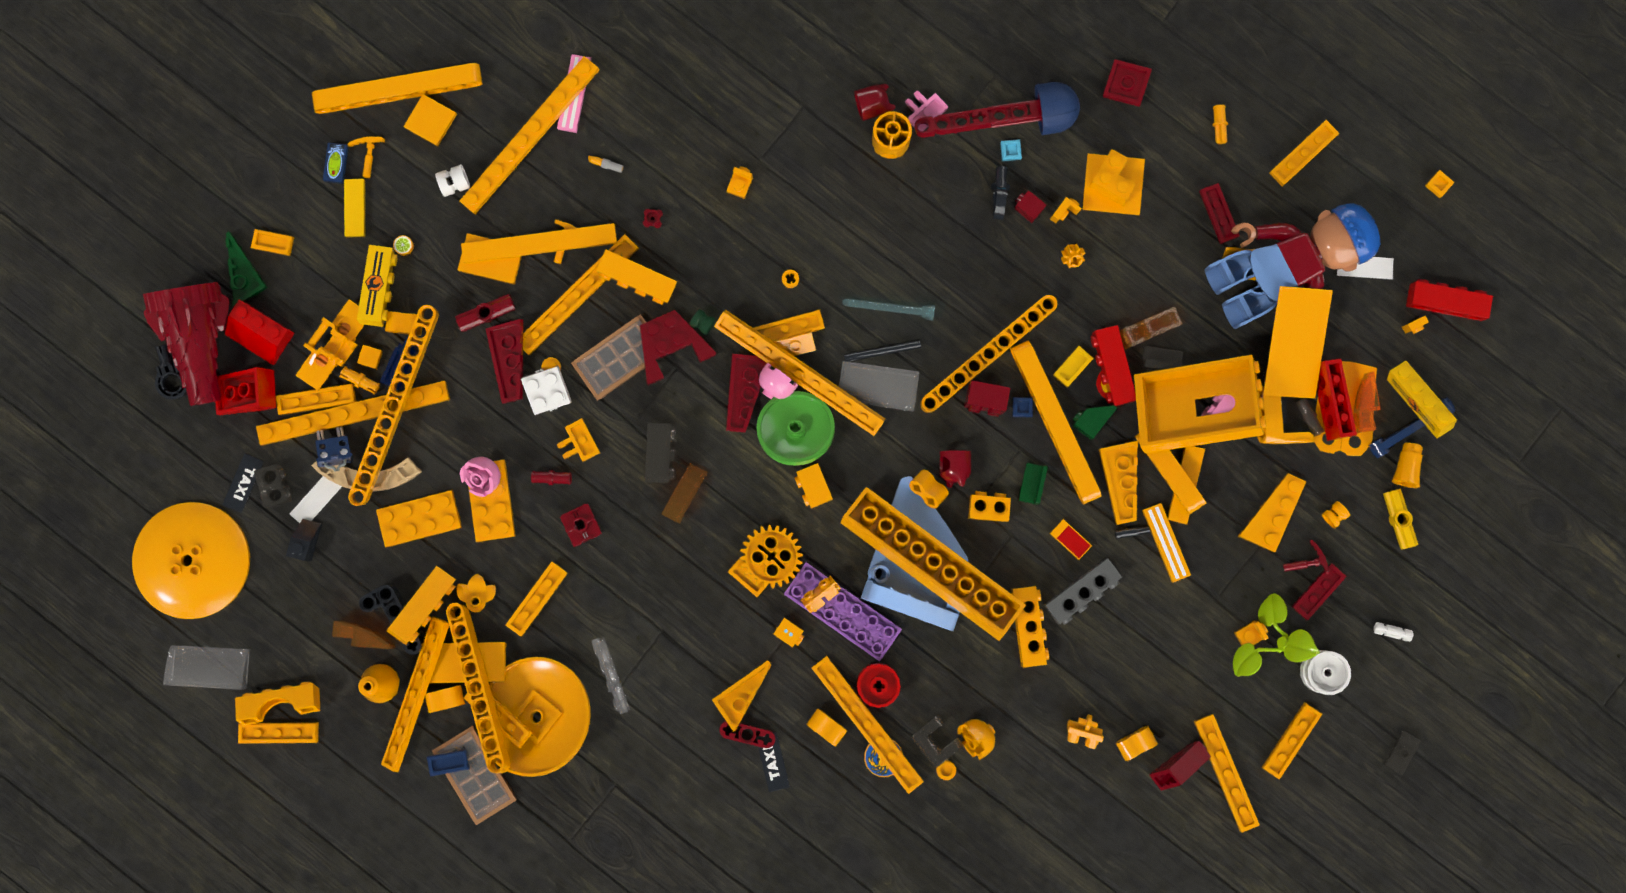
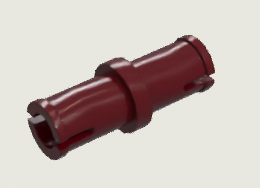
(551, 477)

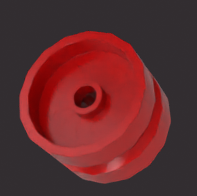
(878, 696)

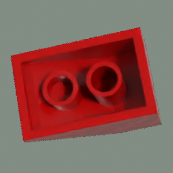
(246, 391)

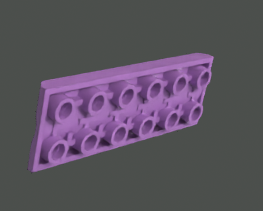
(846, 614)

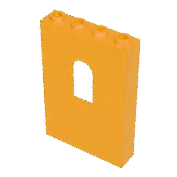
(1169, 410)

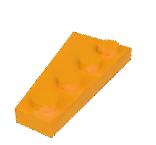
(1121, 478)

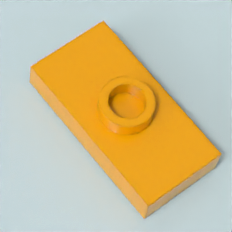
(797, 343)

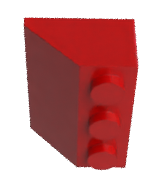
(257, 332)

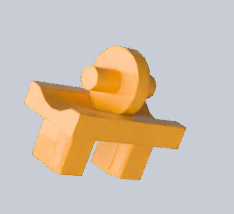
(1084, 728)

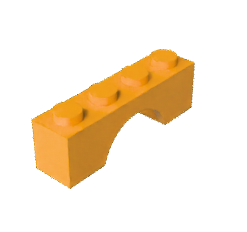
(253, 707)

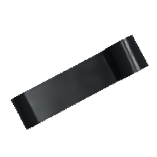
(388, 605)

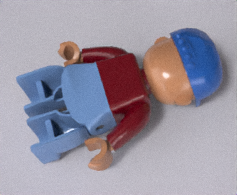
(1335, 242)

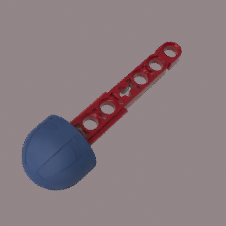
(1054, 108)

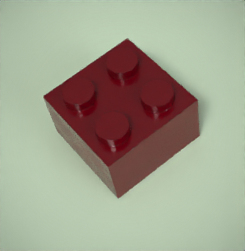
(987, 398)

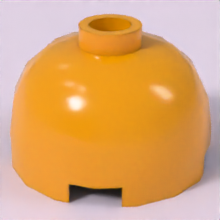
(978, 737)

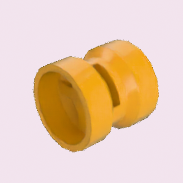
(1336, 514)

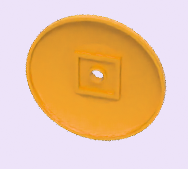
(217, 566)
(564, 707)

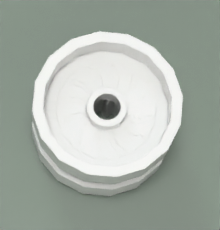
(1327, 683)

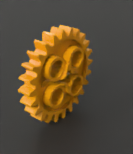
(782, 543)

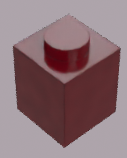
(1029, 206)

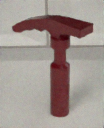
(1304, 564)

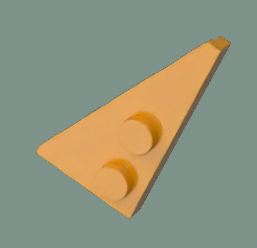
(737, 698)

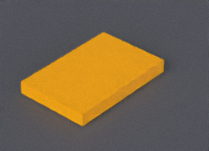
(499, 269)

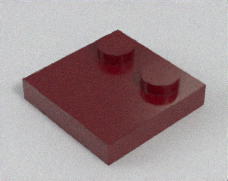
(1127, 83)

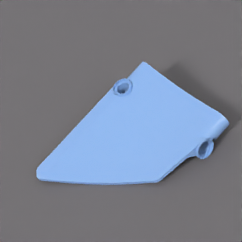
(899, 589)

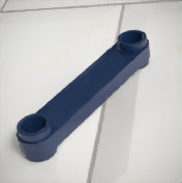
(1381, 446)

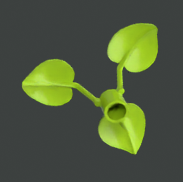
(1296, 647)

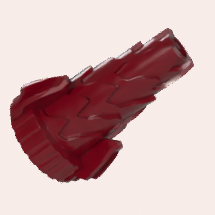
(189, 324)

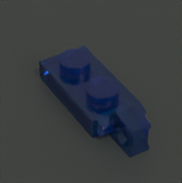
(393, 363)

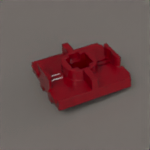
(591, 526)

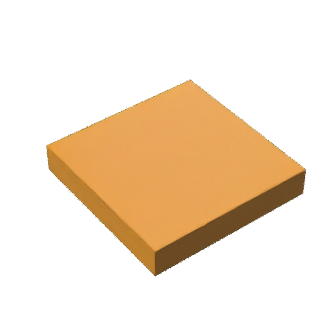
(430, 120)

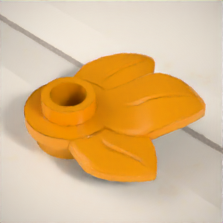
(476, 590)

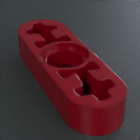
(763, 732)

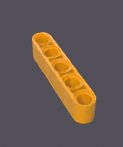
(1176, 479)

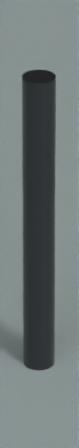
(882, 351)

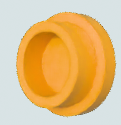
(550, 362)

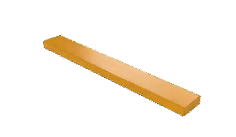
(539, 243)
(571, 299)
(415, 694)
(867, 724)

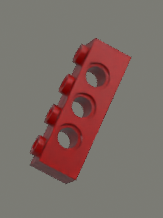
(1335, 401)

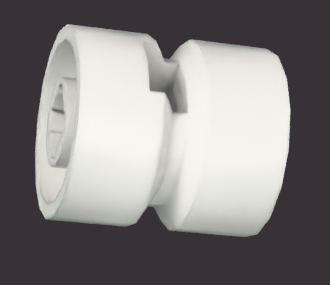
(459, 179)

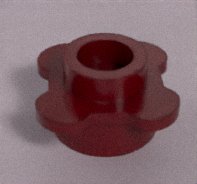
(657, 214)

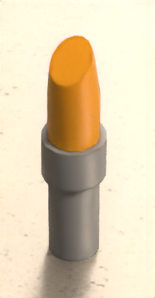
(605, 163)

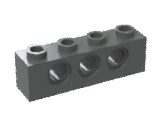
(1104, 569)

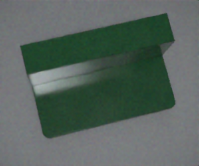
(1032, 483)

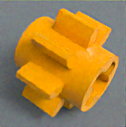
(1073, 255)

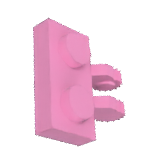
(932, 107)

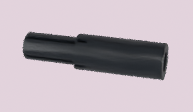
(1122, 533)

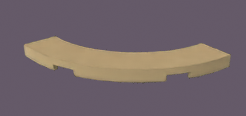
(386, 480)

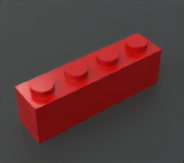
(1449, 301)
(1114, 366)

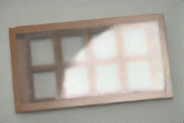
(612, 360)
(478, 788)

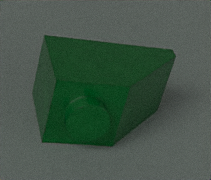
(1092, 420)

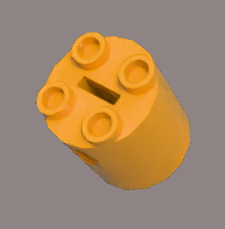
(891, 135)

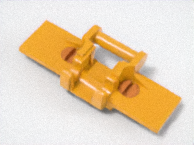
(337, 350)

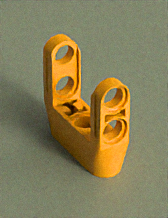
(1274, 432)

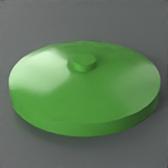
(795, 428)

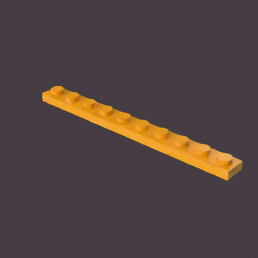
(529, 135)
(799, 372)
(347, 414)

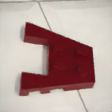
(666, 336)

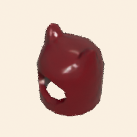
(873, 101)
(955, 467)

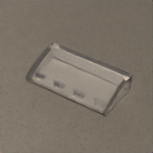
(880, 385)
(207, 667)

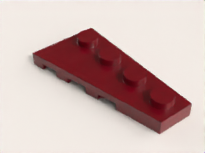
(507, 357)
(743, 390)

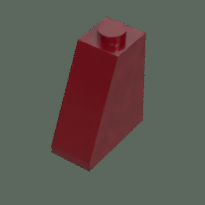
(1180, 766)

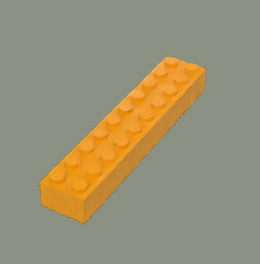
(932, 563)

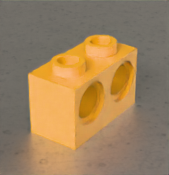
(989, 512)

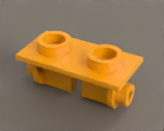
(812, 598)

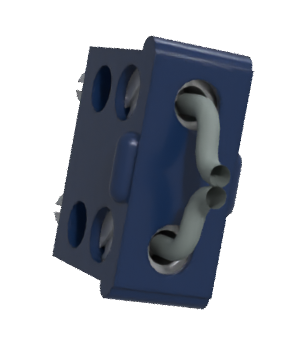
(333, 451)

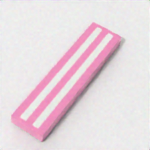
(570, 117)

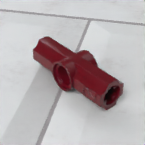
(474, 318)

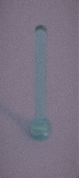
(926, 312)

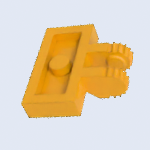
(582, 440)

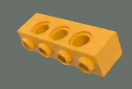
(1027, 657)

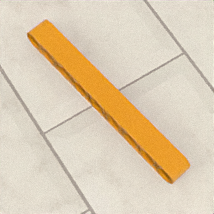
(397, 88)
(995, 347)
(1055, 422)
(484, 694)

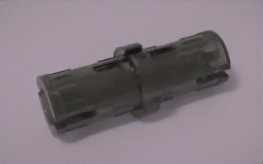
(1309, 417)

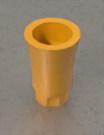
(1409, 466)

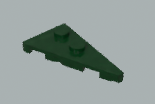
(244, 278)

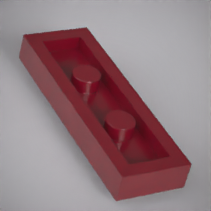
(1218, 213)
(1318, 592)

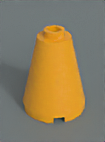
(379, 683)

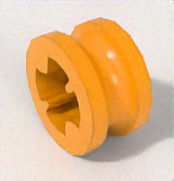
(796, 278)

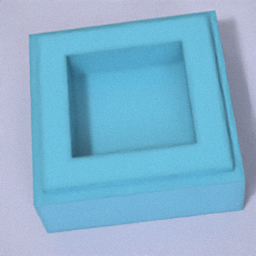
(1011, 150)

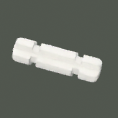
(1393, 631)

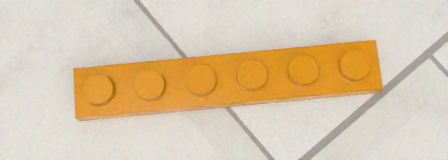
(1226, 773)

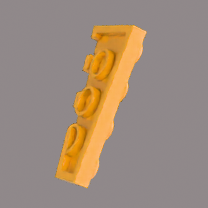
(1273, 516)

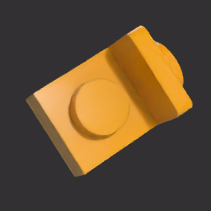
(740, 182)
(1062, 211)
(1252, 633)

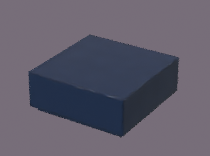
(1022, 407)

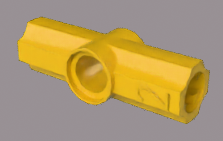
(1404, 532)

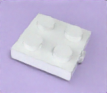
(546, 390)

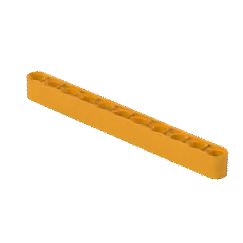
(386, 412)

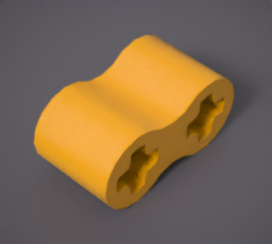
(401, 323)
(928, 488)
(444, 699)
(826, 727)
(1136, 743)

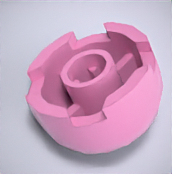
(775, 383)
(481, 476)

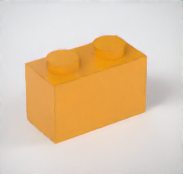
(814, 486)

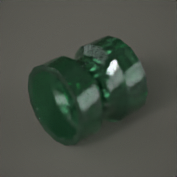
(702, 321)

